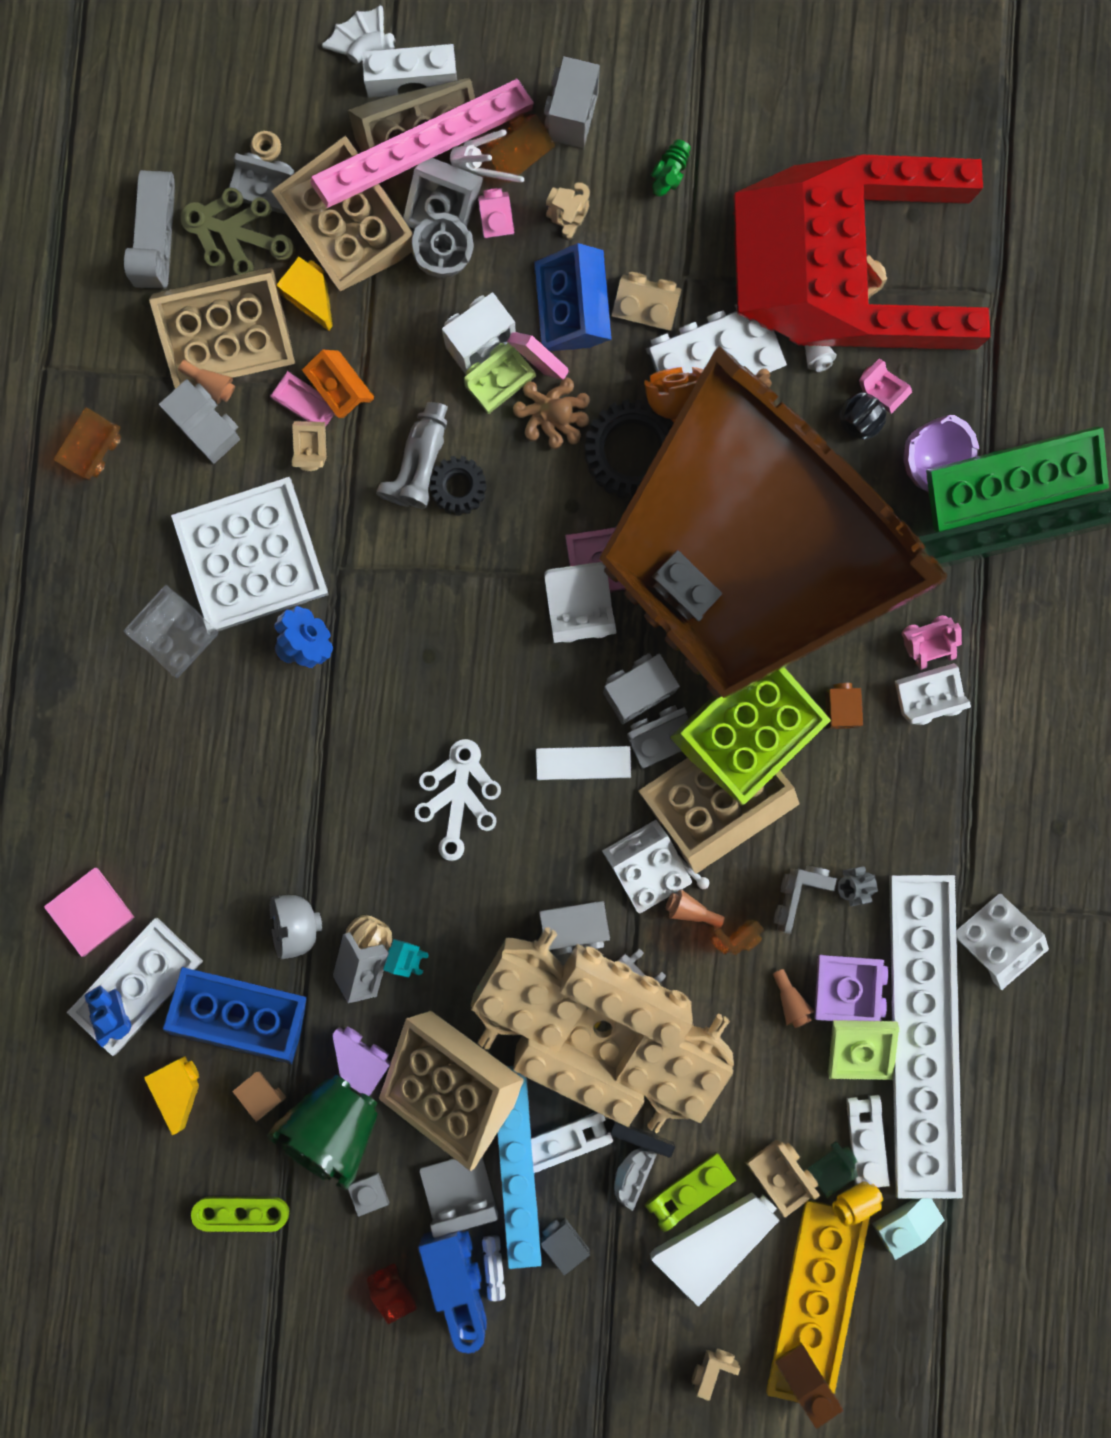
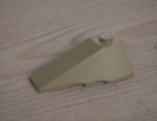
(396, 114)

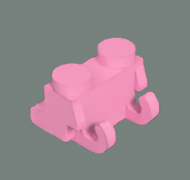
(932, 640)

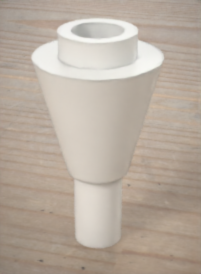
(819, 357)

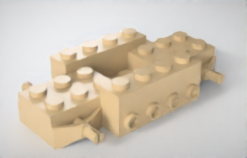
(645, 1052)

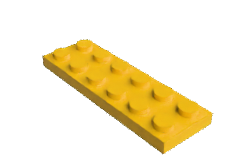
(819, 1294)

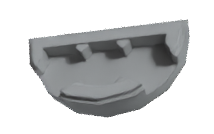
(632, 1176)

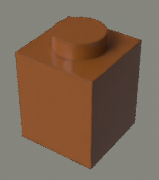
(844, 706)

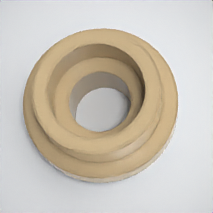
(263, 138)

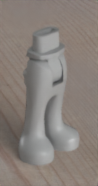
(418, 459)

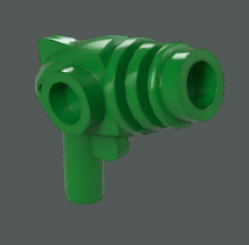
(667, 170)

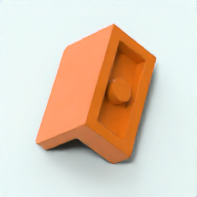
(337, 382)

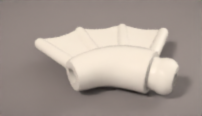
(360, 35)

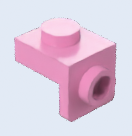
(495, 213)
(884, 386)

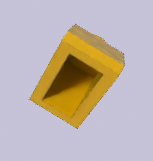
(307, 290)
(174, 1092)

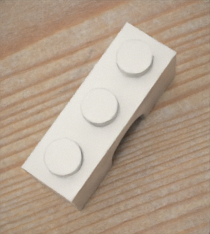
(391, 68)

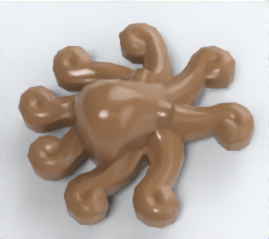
(553, 412)

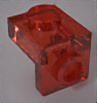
(390, 1294)

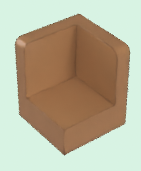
(258, 1095)

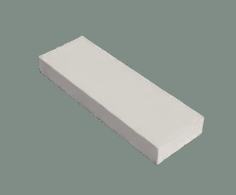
(583, 763)

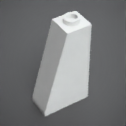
(714, 1247)

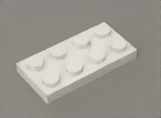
(143, 977)

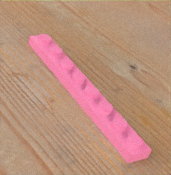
(421, 143)

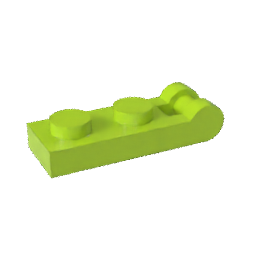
(691, 1191)

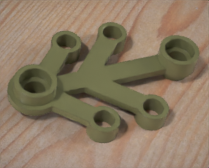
(232, 229)

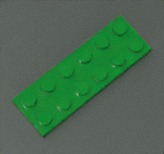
(1017, 479)

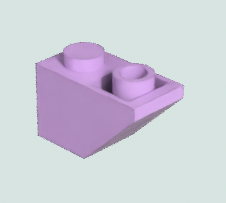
(359, 1063)

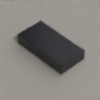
(643, 1139)

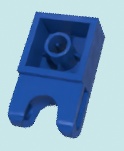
(455, 1286)

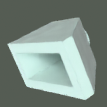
(908, 1226)

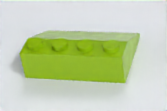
(751, 733)

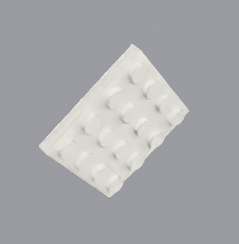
(250, 554)

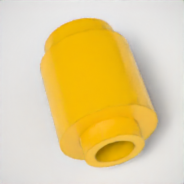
(857, 1203)

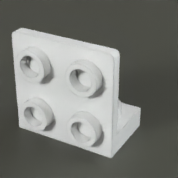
(647, 866)
(1002, 940)

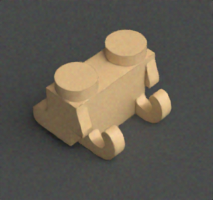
(568, 209)

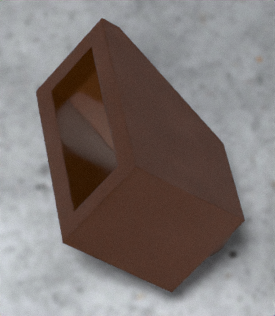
(809, 1386)

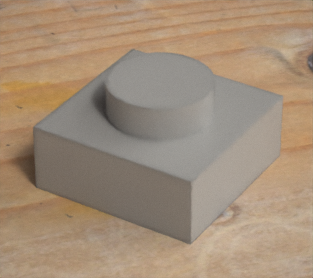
(368, 1194)

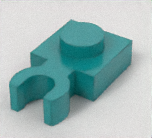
(404, 959)

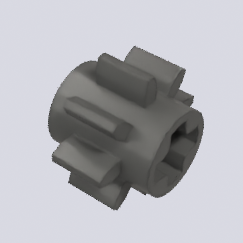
(857, 886)

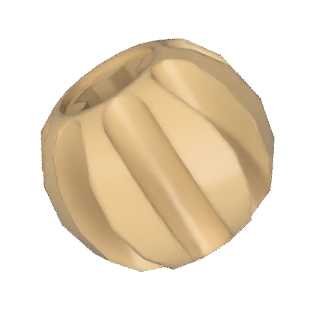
(370, 932)

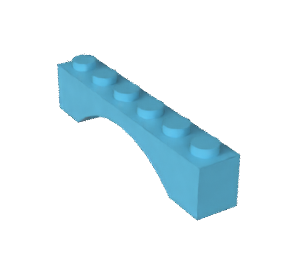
(519, 1185)

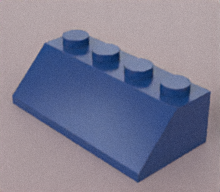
(236, 1015)

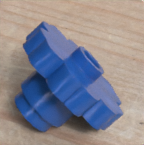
(302, 638)

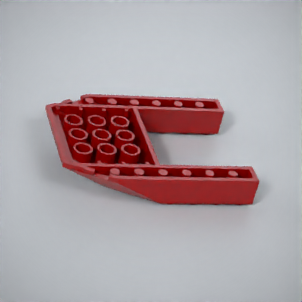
(807, 257)

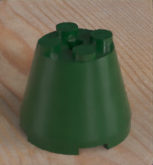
(328, 1131)

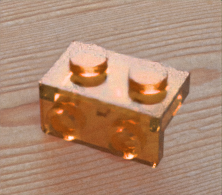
(521, 146)
(88, 444)
(745, 938)

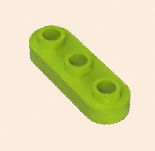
(228, 1221)

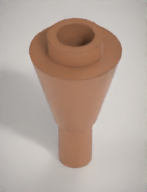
(216, 384)
(684, 907)
(795, 1007)

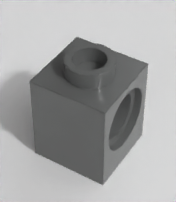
(564, 1245)

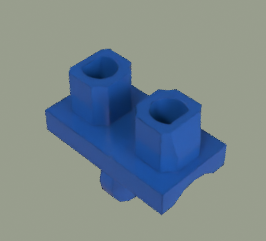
(107, 1015)

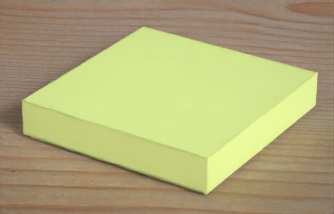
(863, 1049)

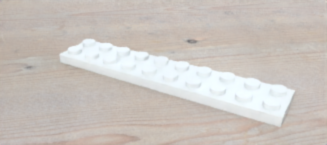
(928, 1038)

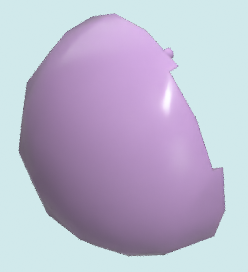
(938, 444)

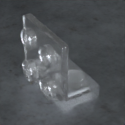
(171, 631)

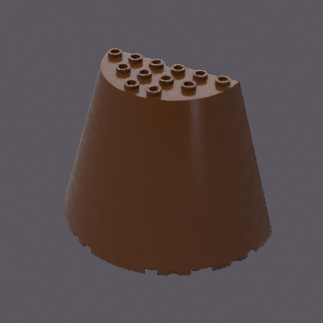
(771, 525)

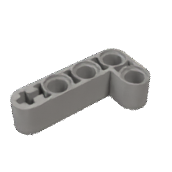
(149, 258)

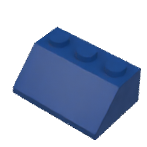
(573, 298)

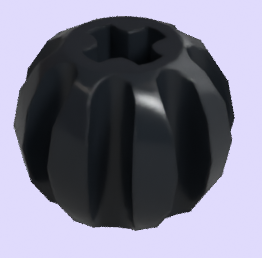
(863, 416)

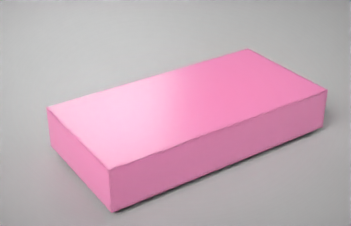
(538, 355)
(302, 400)

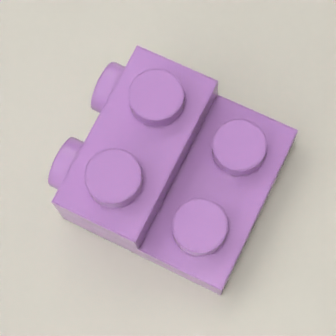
(850, 988)

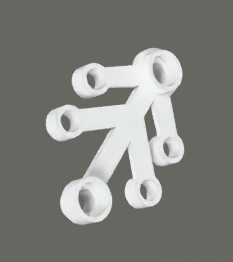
(459, 794)

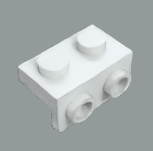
(931, 695)

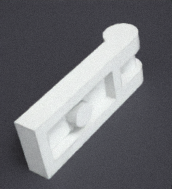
(868, 1140)
(569, 1141)

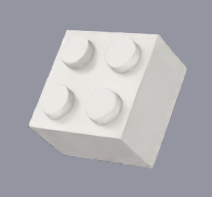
(477, 331)

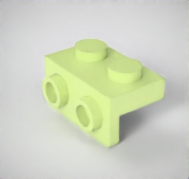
(498, 377)

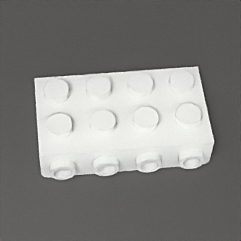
(741, 337)

